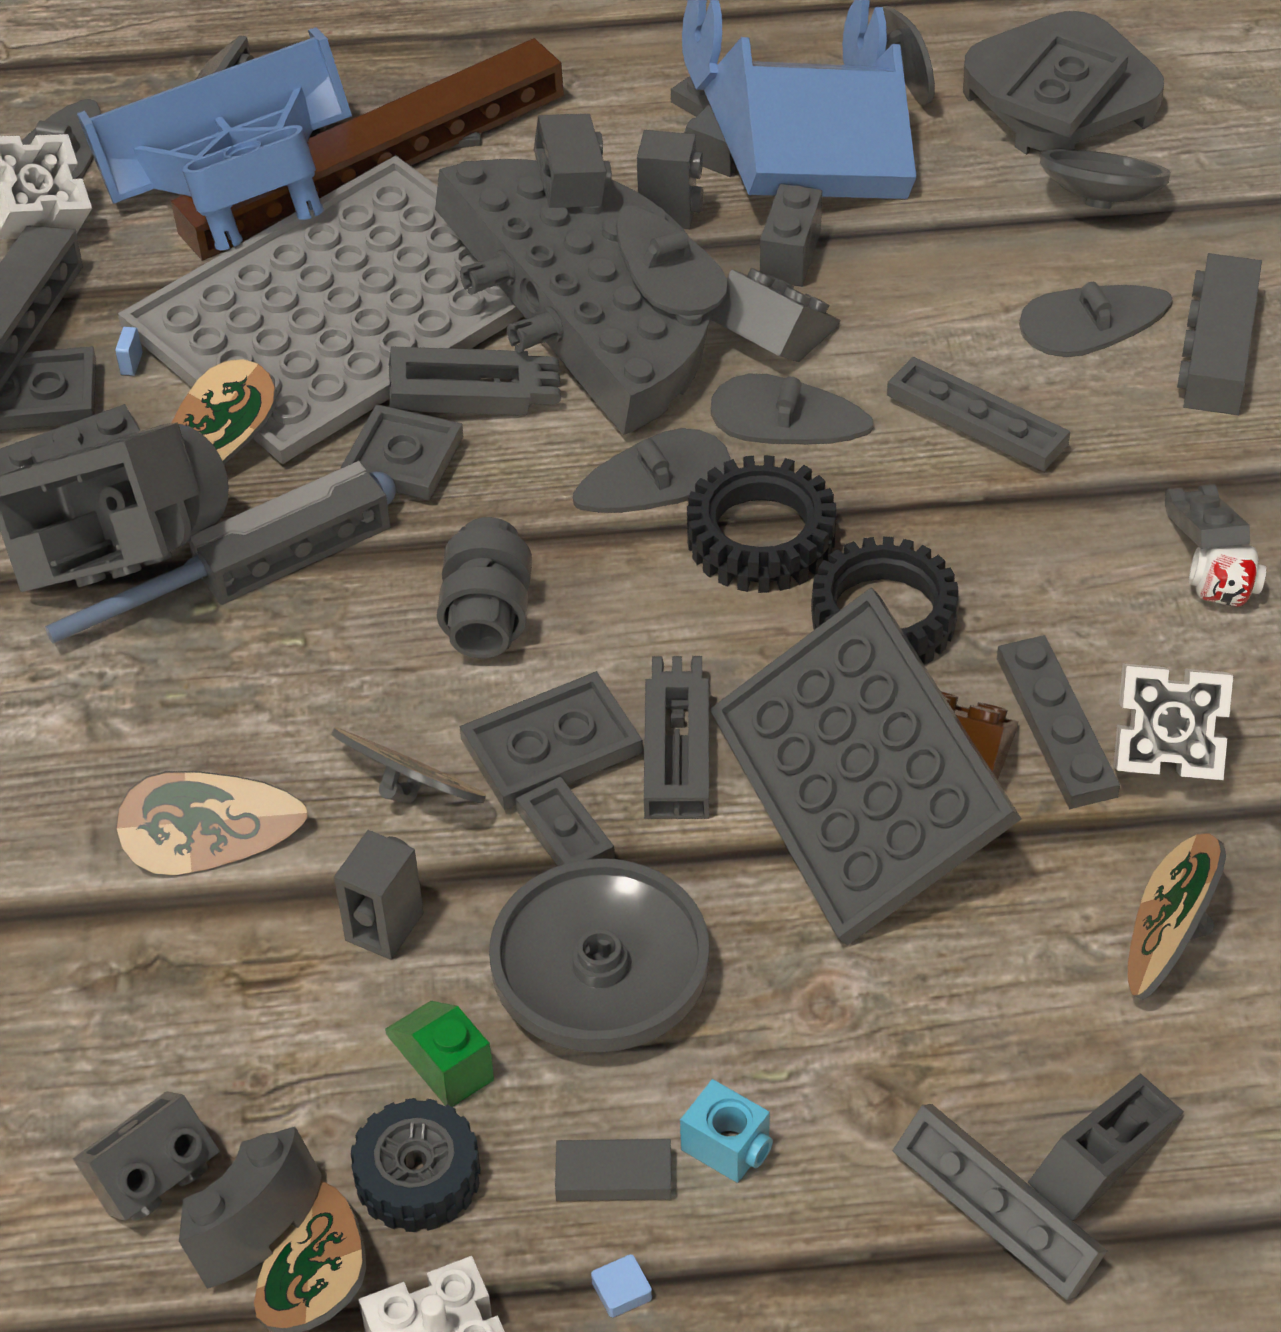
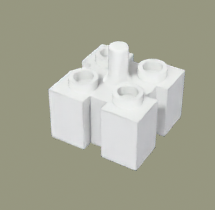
(39, 185)
(1173, 721)
(450, 1304)

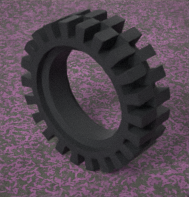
(766, 563)

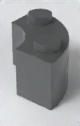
(249, 1207)

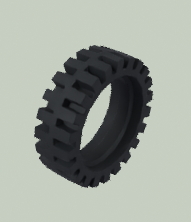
(893, 564)

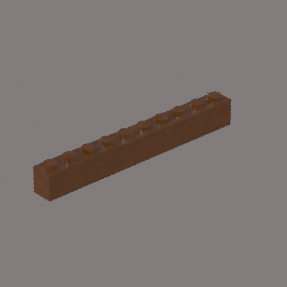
(406, 127)

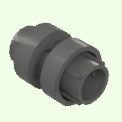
(484, 588)

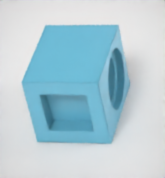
(724, 1110)

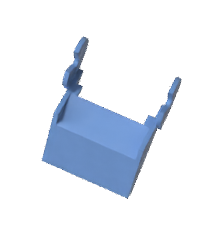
(809, 122)

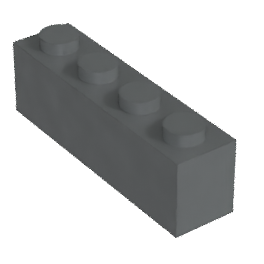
(1222, 334)

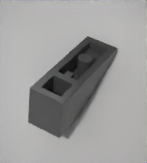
(1104, 1146)

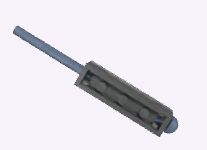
(263, 543)

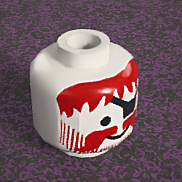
(1227, 574)

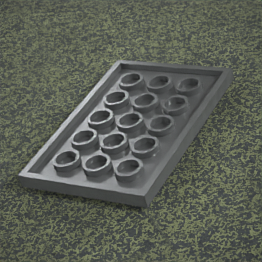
(863, 766)

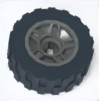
(388, 1152)

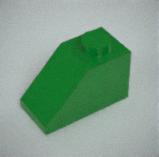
(444, 1050)

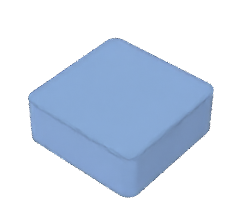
(129, 351)
(621, 1285)

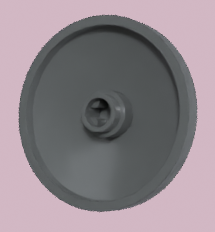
(599, 955)

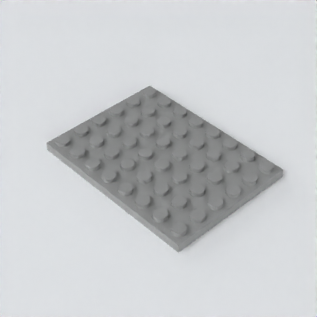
(326, 304)

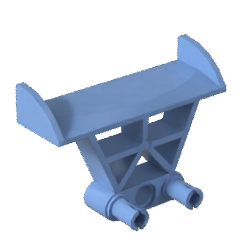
(225, 135)

